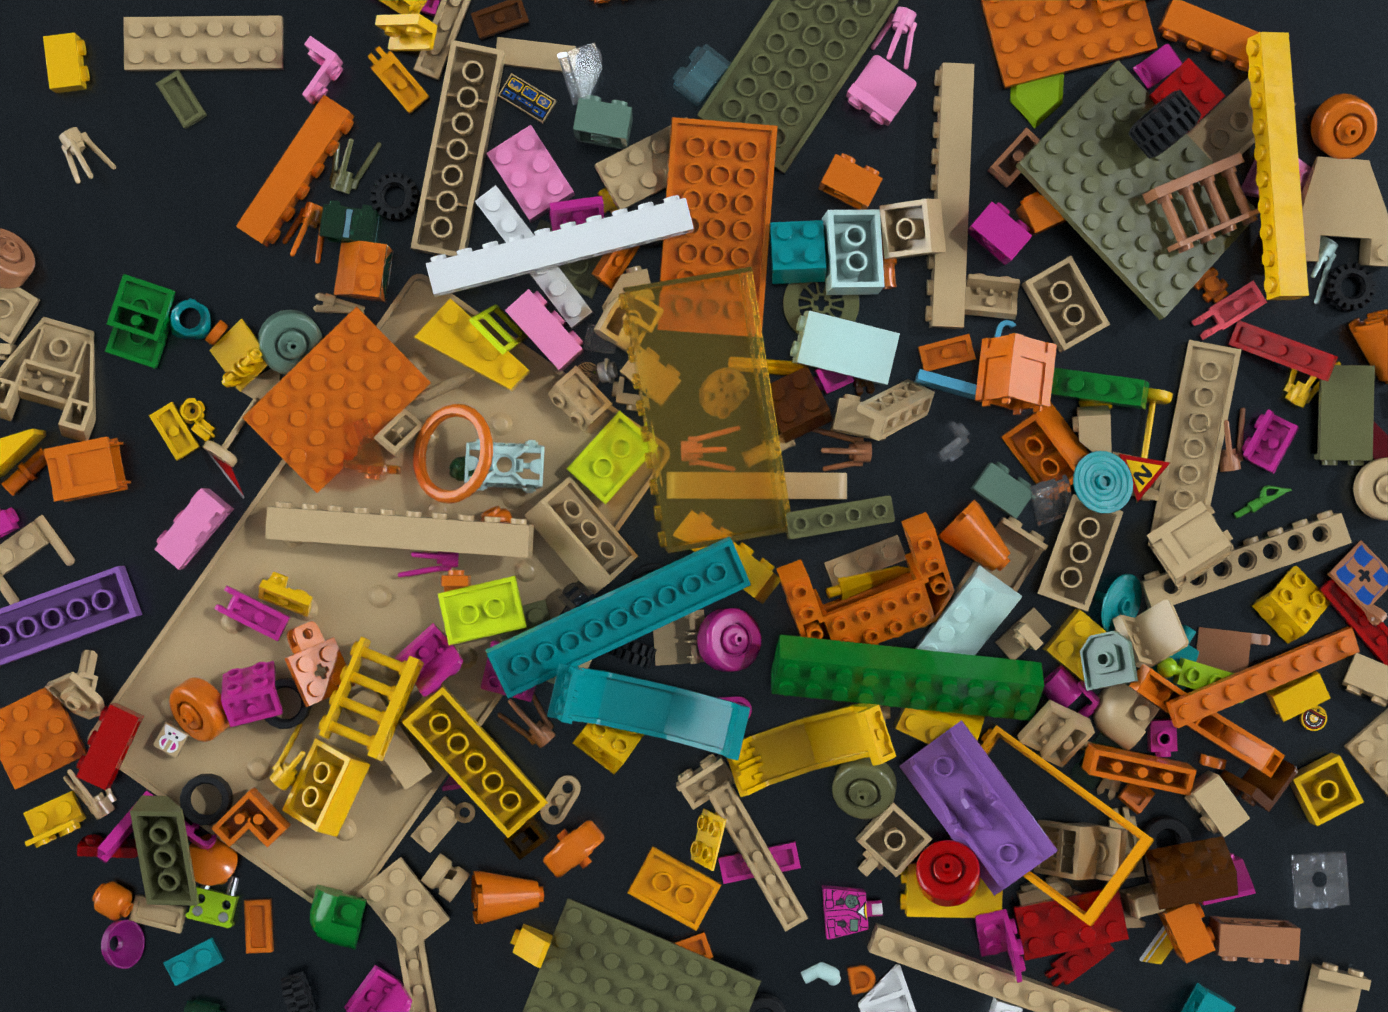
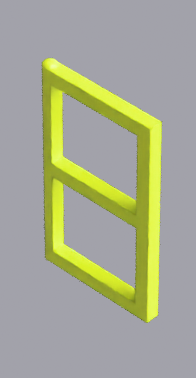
(511, 342)

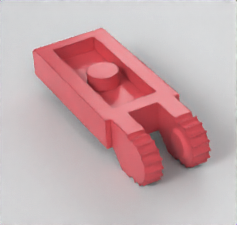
(1232, 308)

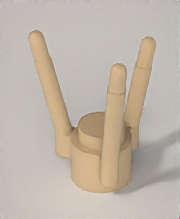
(73, 144)
(99, 804)

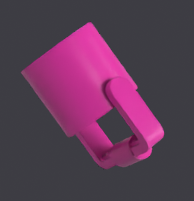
(1065, 689)

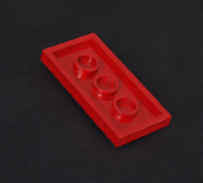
(1052, 929)

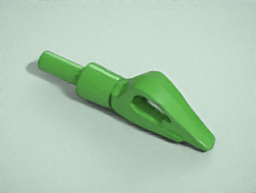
(1258, 503)

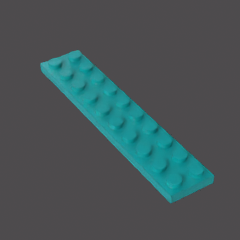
(618, 617)

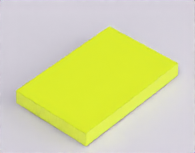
(610, 458)
(482, 610)

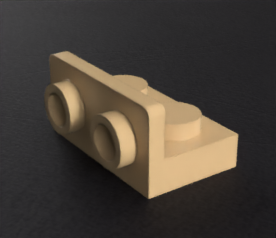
(579, 398)

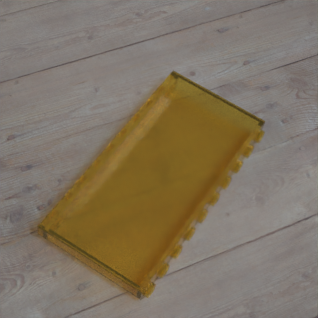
(706, 409)

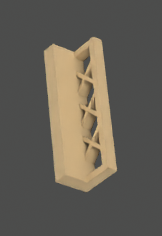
(897, 407)

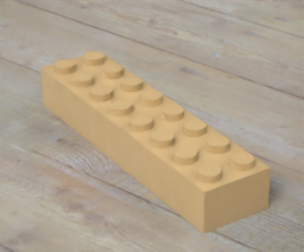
(458, 149)

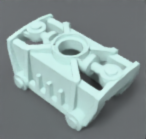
(511, 478)

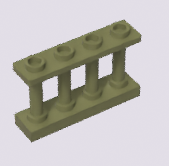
(839, 517)

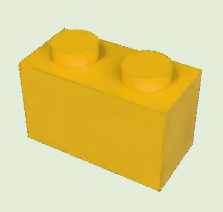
(65, 62)

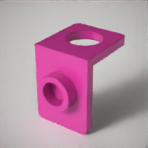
(1158, 66)

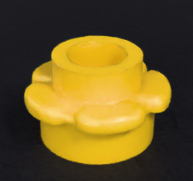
(185, 408)
(203, 429)

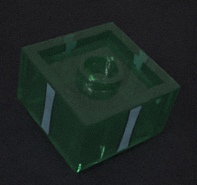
(349, 224)

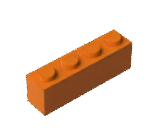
(1206, 32)
(1138, 768)

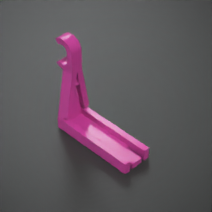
(125, 828)

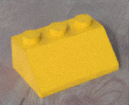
(929, 724)
(326, 787)

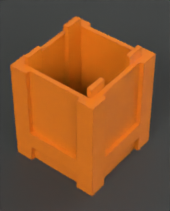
(1015, 373)
(86, 469)

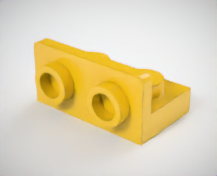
(408, 32)

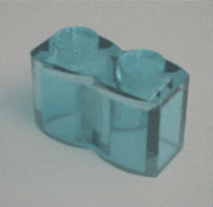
(701, 74)

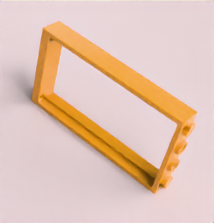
(990, 739)

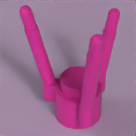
(447, 559)

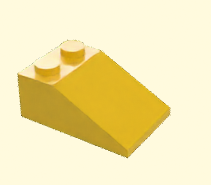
(17, 446)

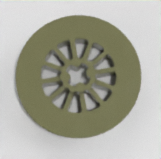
(792, 296)

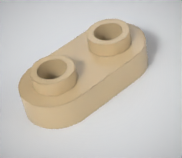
(561, 799)

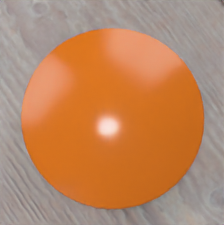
(214, 864)

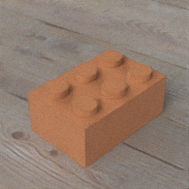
(1255, 939)

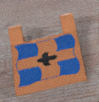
(1363, 580)

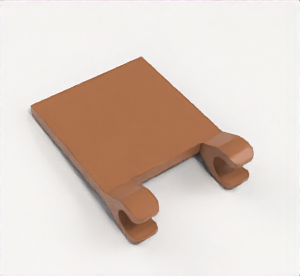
(1227, 648)

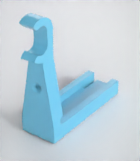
(953, 385)

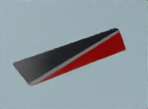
(224, 478)

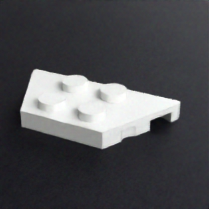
(888, 994)

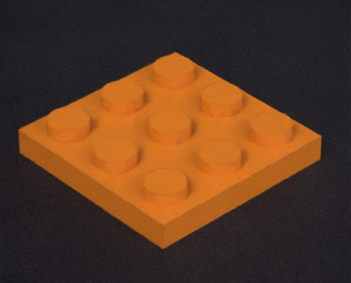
(37, 738)

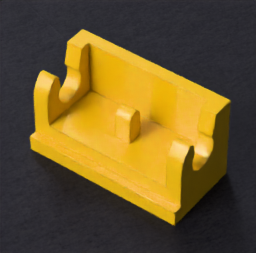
(1298, 695)

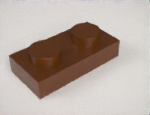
(499, 18)

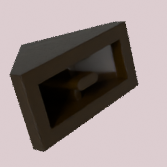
(527, 837)

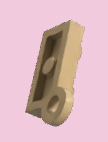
(440, 822)

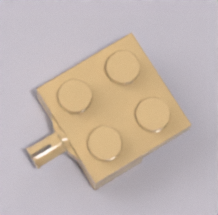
(1057, 733)

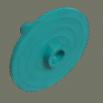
(1103, 482)
(1121, 599)

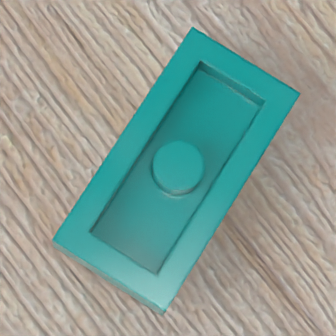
(193, 961)

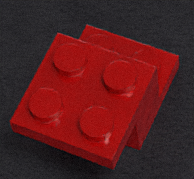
(1193, 84)

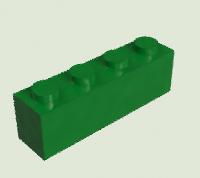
(1100, 388)

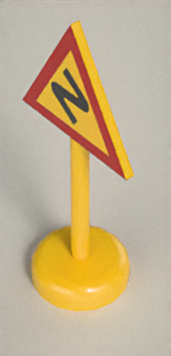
(1145, 470)

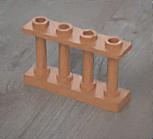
(1206, 178)

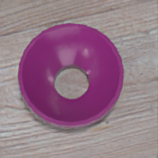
(129, 944)

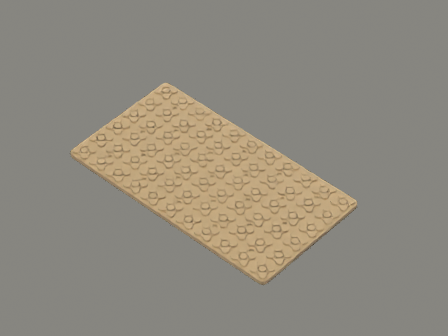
(358, 596)

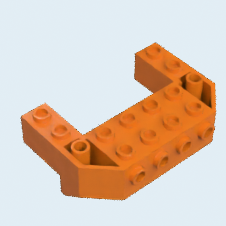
(883, 610)

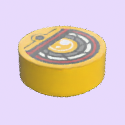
(1313, 719)

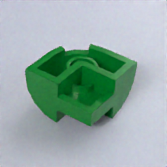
(337, 916)

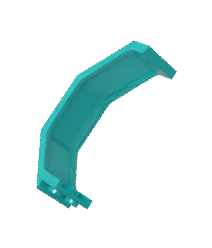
(648, 709)

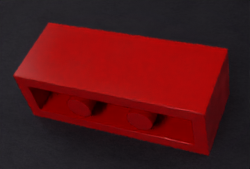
(109, 745)

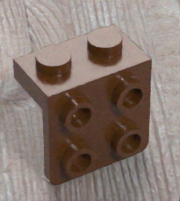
(1258, 788)

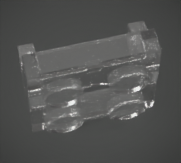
(1335, 890)

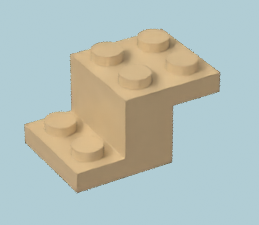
(1083, 850)

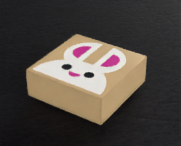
(171, 739)

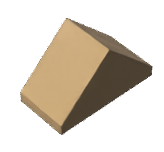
(399, 432)

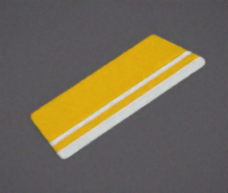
(1158, 948)

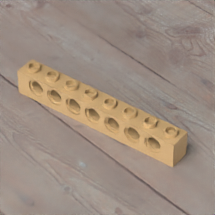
(1334, 536)

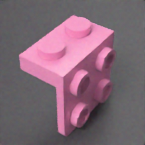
(880, 90)

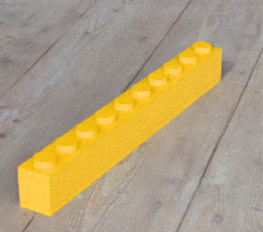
(1277, 166)

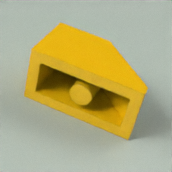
(531, 944)

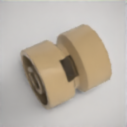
(442, 868)

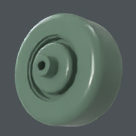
(287, 339)

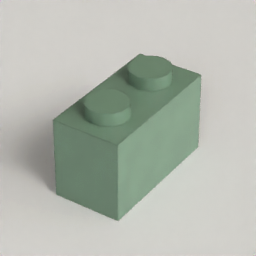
(1002, 489)

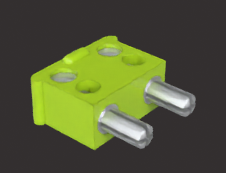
(213, 908)

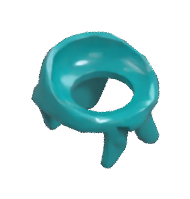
(200, 331)

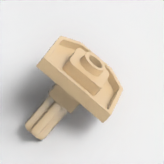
(78, 689)

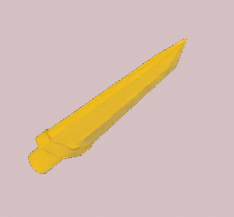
(858, 583)

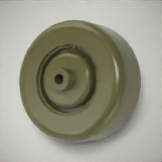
(864, 789)

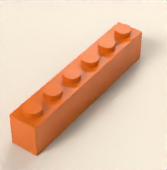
(295, 171)

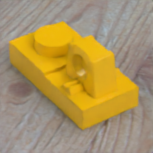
(275, 592)

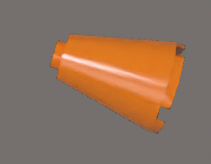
(1373, 340)
(976, 538)
(502, 896)

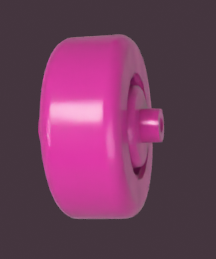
(729, 640)

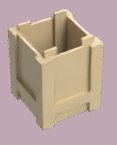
(1190, 544)

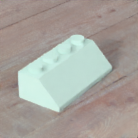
(971, 615)

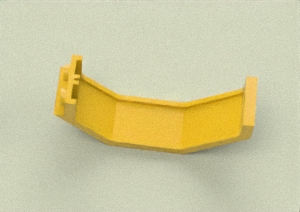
(811, 745)

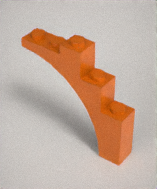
(1213, 727)

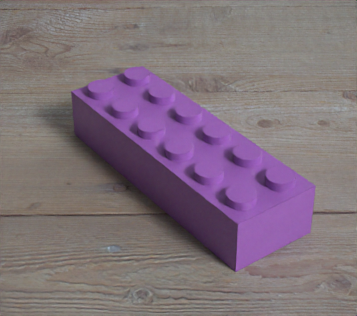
(66, 614)

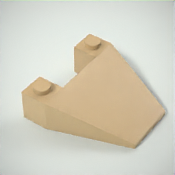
(1346, 203)
(54, 370)

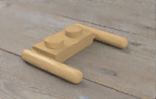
(23, 546)

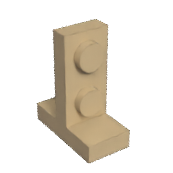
(1023, 634)

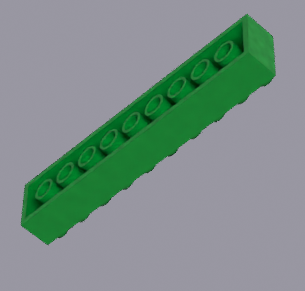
(906, 678)

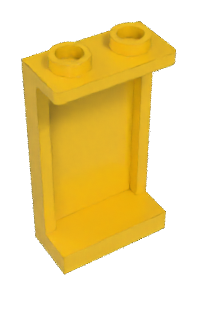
(918, 905)

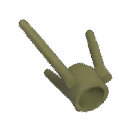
(342, 179)

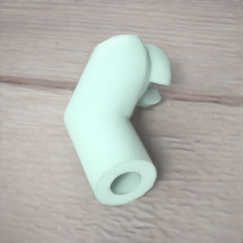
(823, 971)

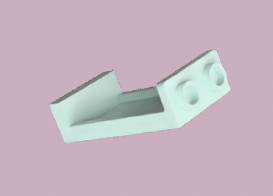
(844, 347)

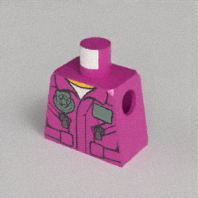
(847, 910)

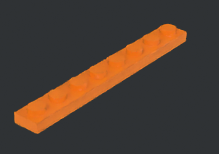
(1262, 677)

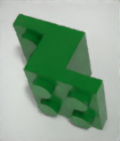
(140, 321)

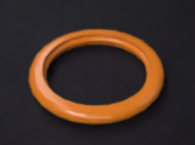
(485, 457)

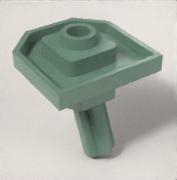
(1107, 661)

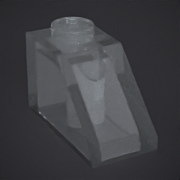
(581, 69)

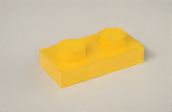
(174, 431)

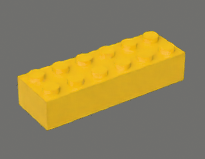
(474, 760)

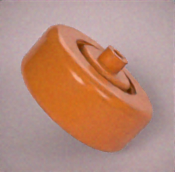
(1344, 126)
(198, 709)
(573, 848)

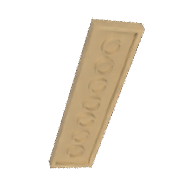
(1196, 429)

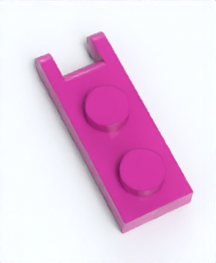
(254, 614)

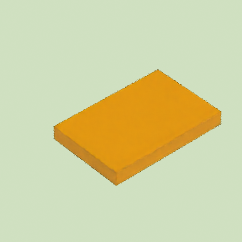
(674, 888)

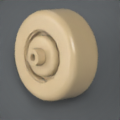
(1372, 489)

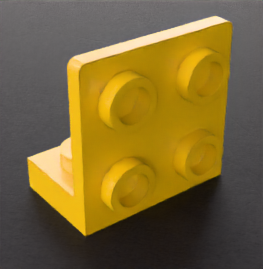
(607, 744)
(53, 817)

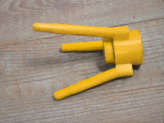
(1301, 393)
(285, 774)

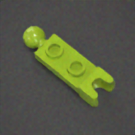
(1190, 673)

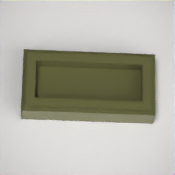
(181, 99)

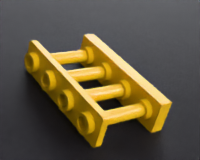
(388, 718)

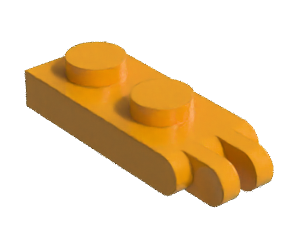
(398, 80)

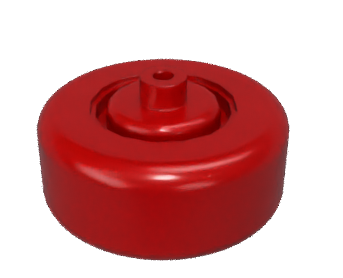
(948, 873)

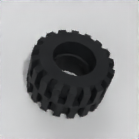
(1164, 124)

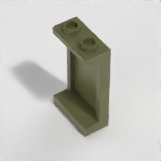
(1346, 415)

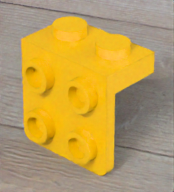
(1292, 605)

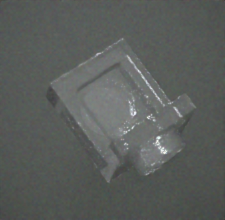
(953, 449)

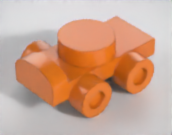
(1214, 287)

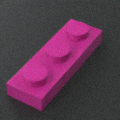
(735, 868)

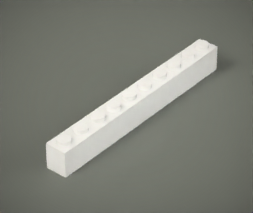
(560, 246)

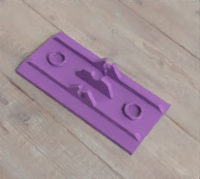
(978, 807)

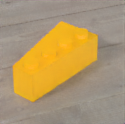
(458, 339)
(760, 573)

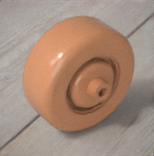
(15, 260)

